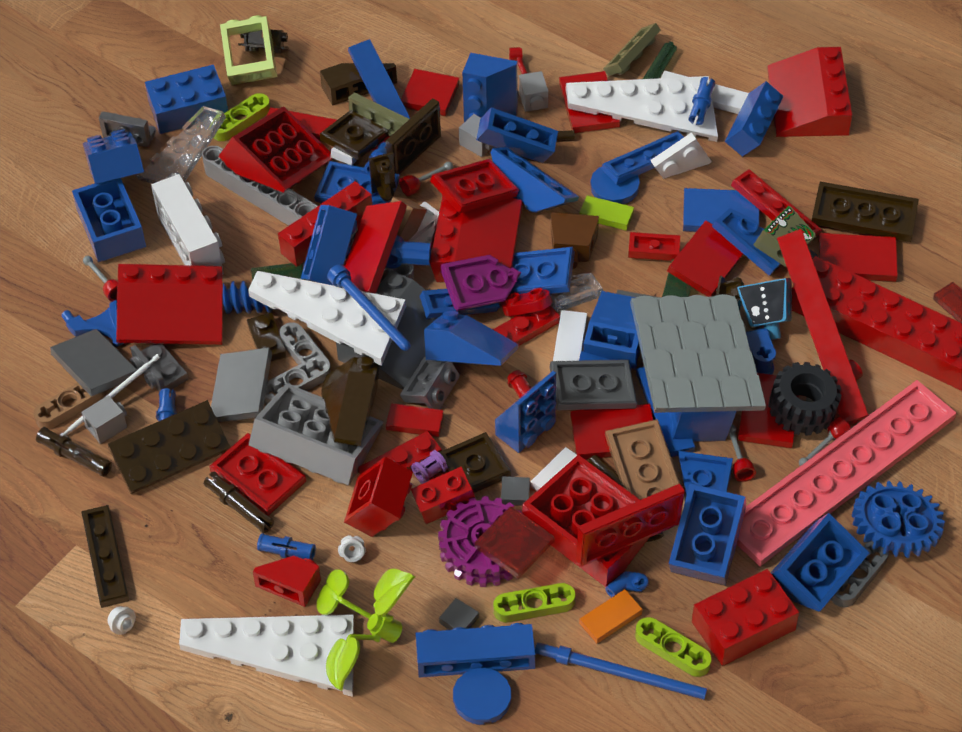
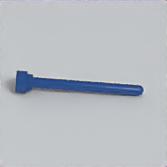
(340, 277)

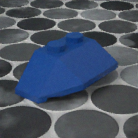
(535, 187)

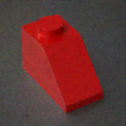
(289, 578)

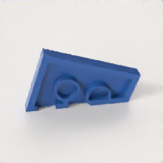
(743, 233)
(705, 470)

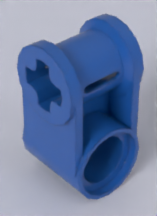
(762, 350)

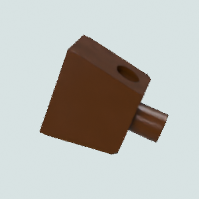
(576, 232)

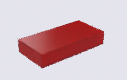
(414, 419)

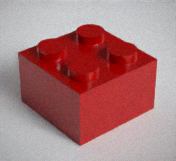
(379, 497)

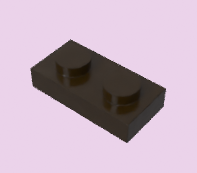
(266, 335)

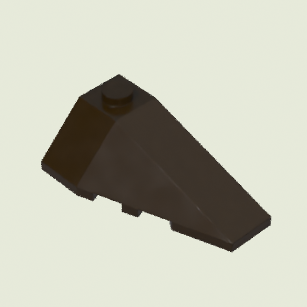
(349, 398)

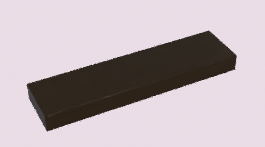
(105, 556)

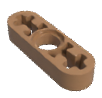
(48, 407)

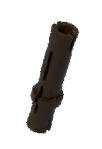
(50, 438)
(230, 495)

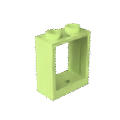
(251, 71)

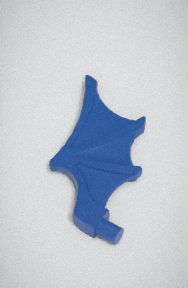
(105, 323)

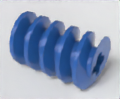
(240, 298)

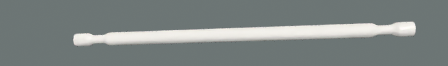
(116, 390)

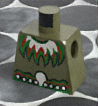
(785, 223)

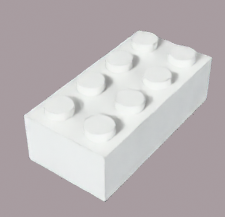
(185, 224)

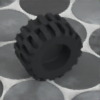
(800, 414)

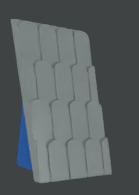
(697, 362)

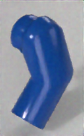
(629, 581)

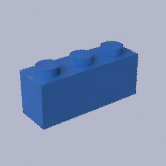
(754, 118)
(517, 134)
(328, 243)

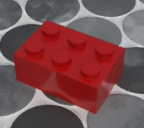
(745, 617)

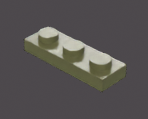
(632, 50)
(376, 113)

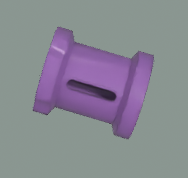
(429, 467)

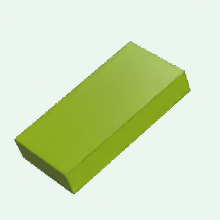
(609, 212)

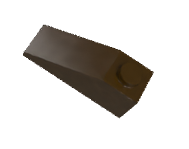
(344, 80)

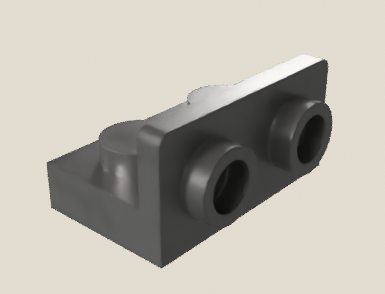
(138, 127)
(164, 372)
(430, 383)

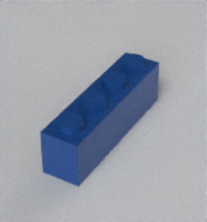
(466, 649)

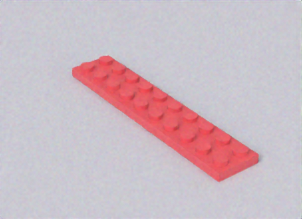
(841, 471)

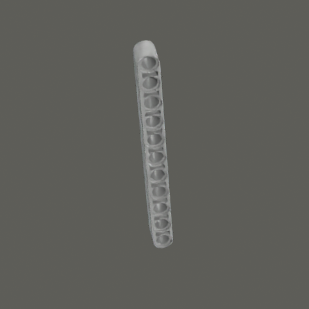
(284, 206)

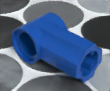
(409, 253)

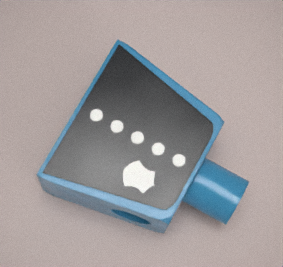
(768, 304)

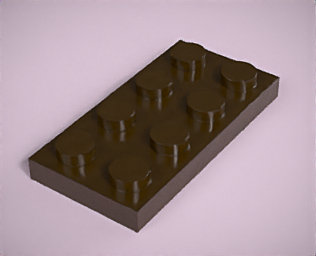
(865, 211)
(169, 446)

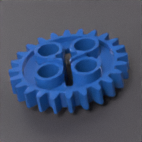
(898, 519)

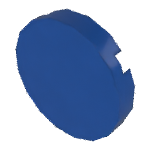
(606, 189)
(482, 696)

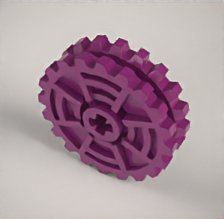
(458, 540)

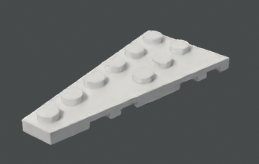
(649, 102)
(330, 311)
(273, 645)

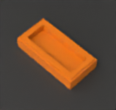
(610, 616)

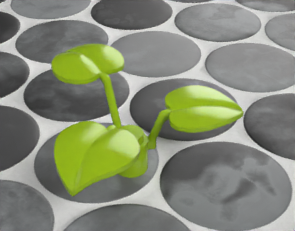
(381, 624)

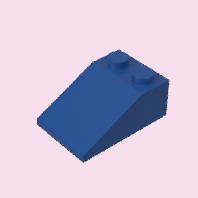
(465, 341)

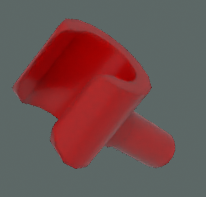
(516, 54)

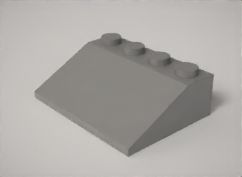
(299, 433)

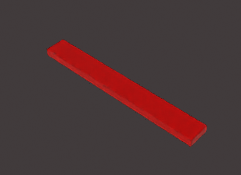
(822, 324)

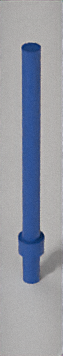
(565, 655)

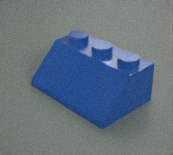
(489, 84)
(819, 563)

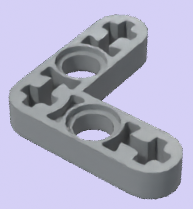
(306, 364)

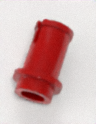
(518, 382)

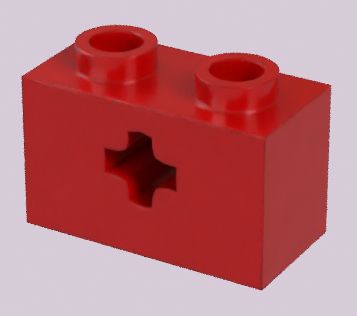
(442, 494)

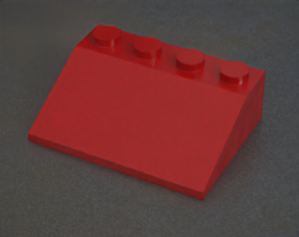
(813, 93)
(275, 151)
(476, 234)
(169, 304)
(574, 498)

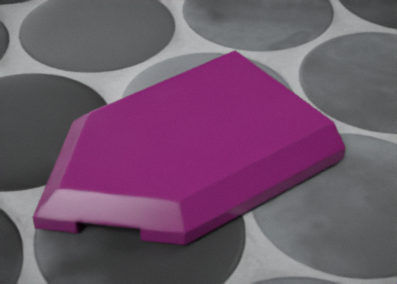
(478, 281)

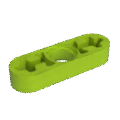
(253, 107)
(512, 598)
(674, 658)

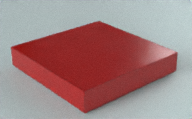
(428, 85)

